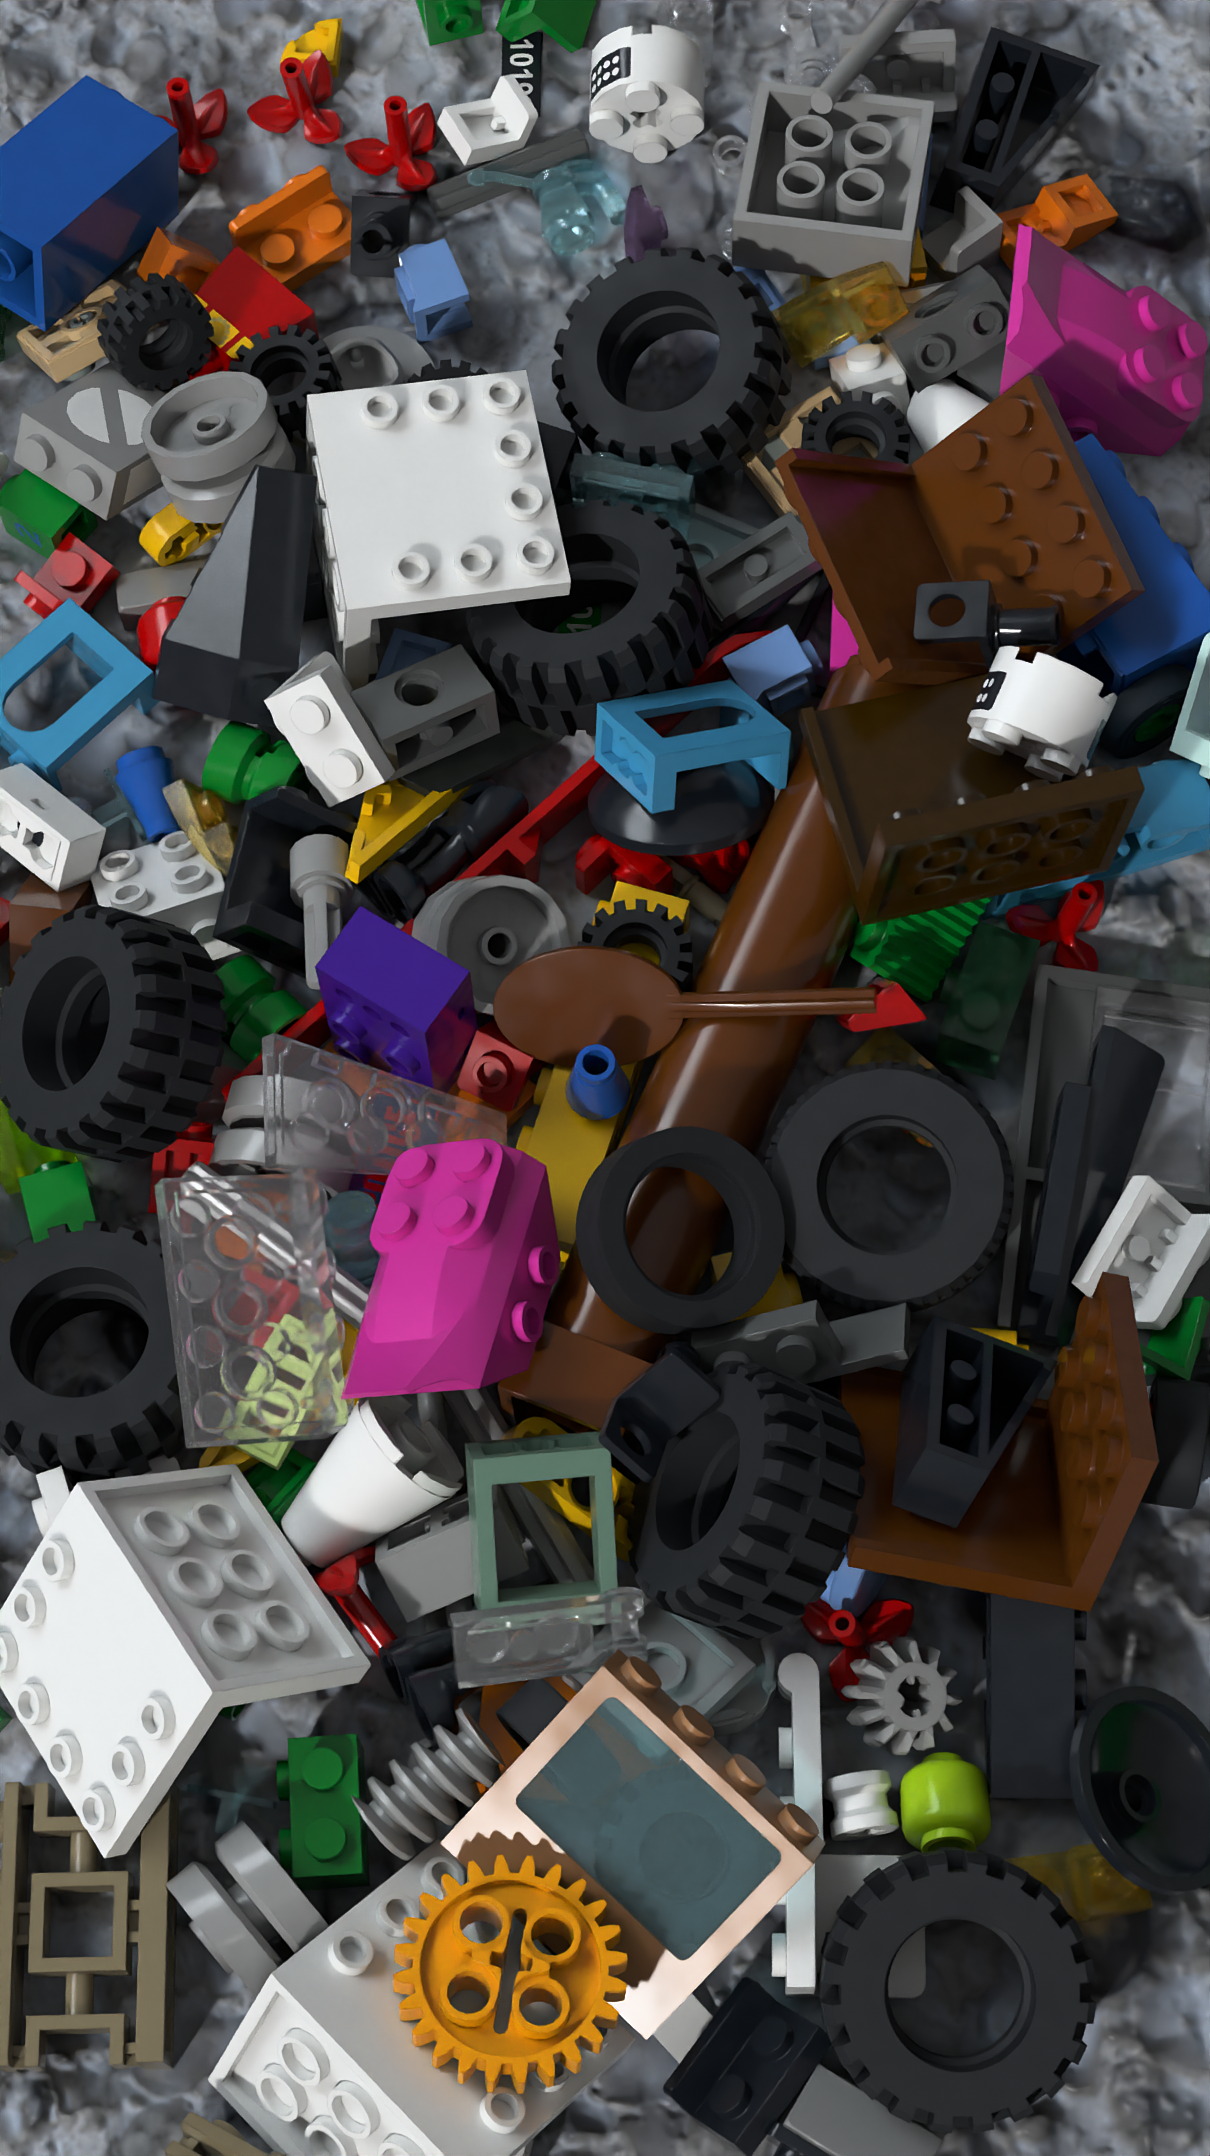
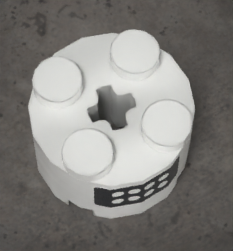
(647, 91)
(1040, 713)

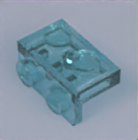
(654, 488)

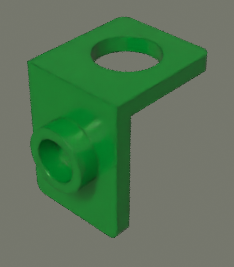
(450, 19)
(1175, 1347)

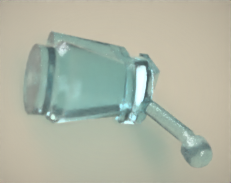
(558, 191)
(348, 1234)

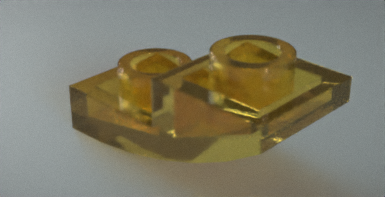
(843, 307)
(203, 822)
(1086, 1883)

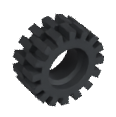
(289, 354)
(858, 420)
(647, 928)

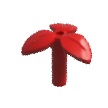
(306, 86)
(196, 122)
(407, 137)
(1076, 913)
(342, 1583)
(881, 1622)

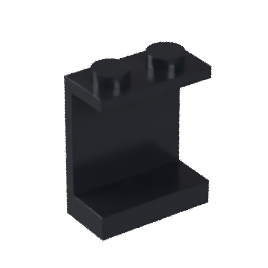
(256, 898)

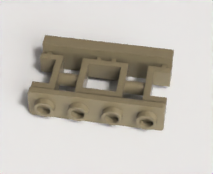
(136, 1923)

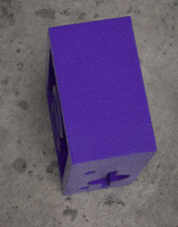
(397, 1002)

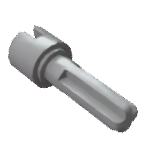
(321, 891)

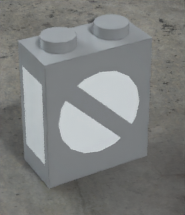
(91, 442)

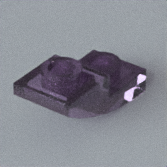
(643, 225)

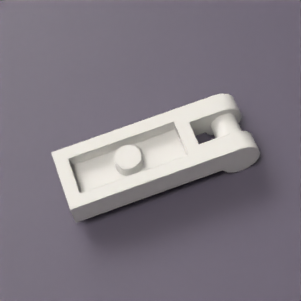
(801, 1743)

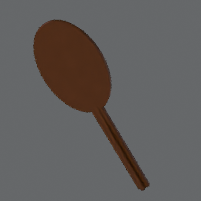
(631, 1004)

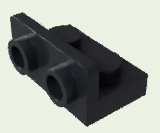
(746, 2067)

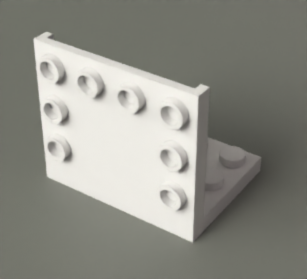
(428, 504)
(149, 1620)
(336, 2069)

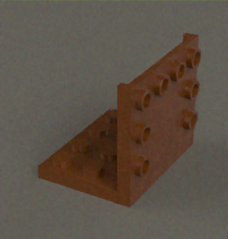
(985, 503)
(1055, 1496)

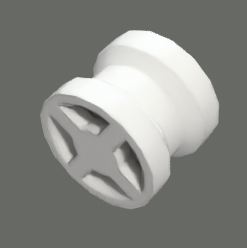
(860, 1805)

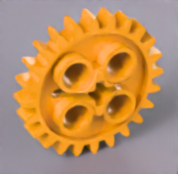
(448, 1962)

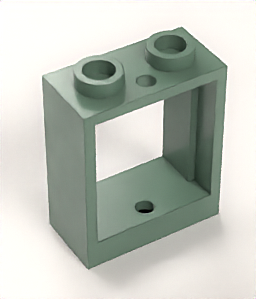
(539, 1460)

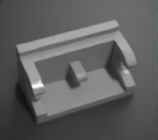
(431, 1557)

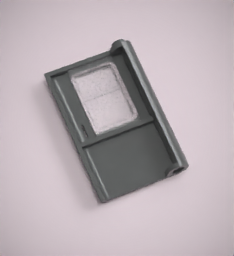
(1176, 1136)

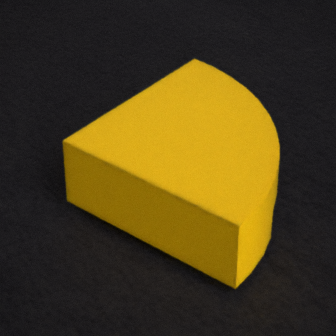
(325, 37)

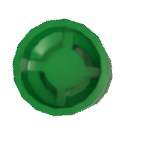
(247, 764)
(254, 1006)

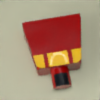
(241, 303)

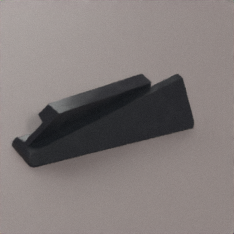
(1084, 1176)

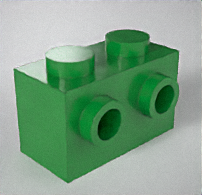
(327, 1831)

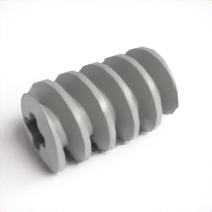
(431, 1786)

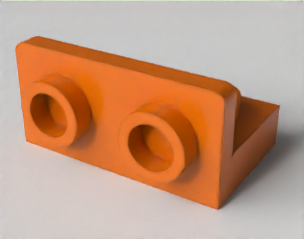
(296, 229)

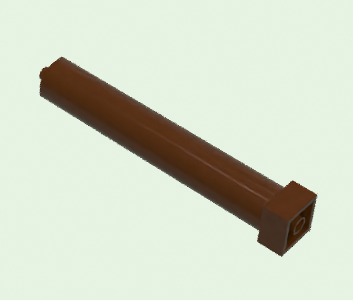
(717, 1074)

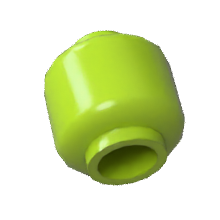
(945, 1804)

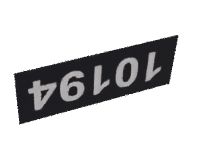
(524, 63)

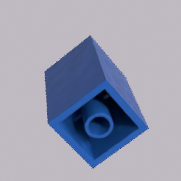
(80, 197)

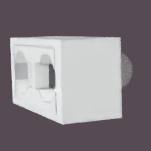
(47, 830)

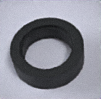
(753, 1210)

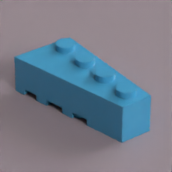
(1166, 826)

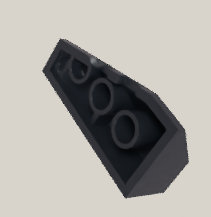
(245, 606)

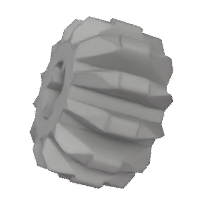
(881, 1702)

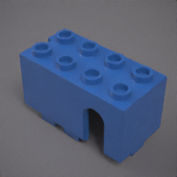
(1163, 622)

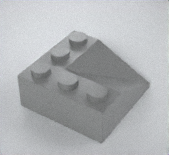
(832, 185)

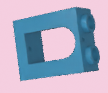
(123, 683)
(650, 764)

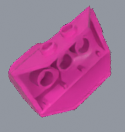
(1108, 355)
(458, 1273)

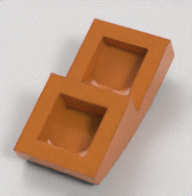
(1062, 213)

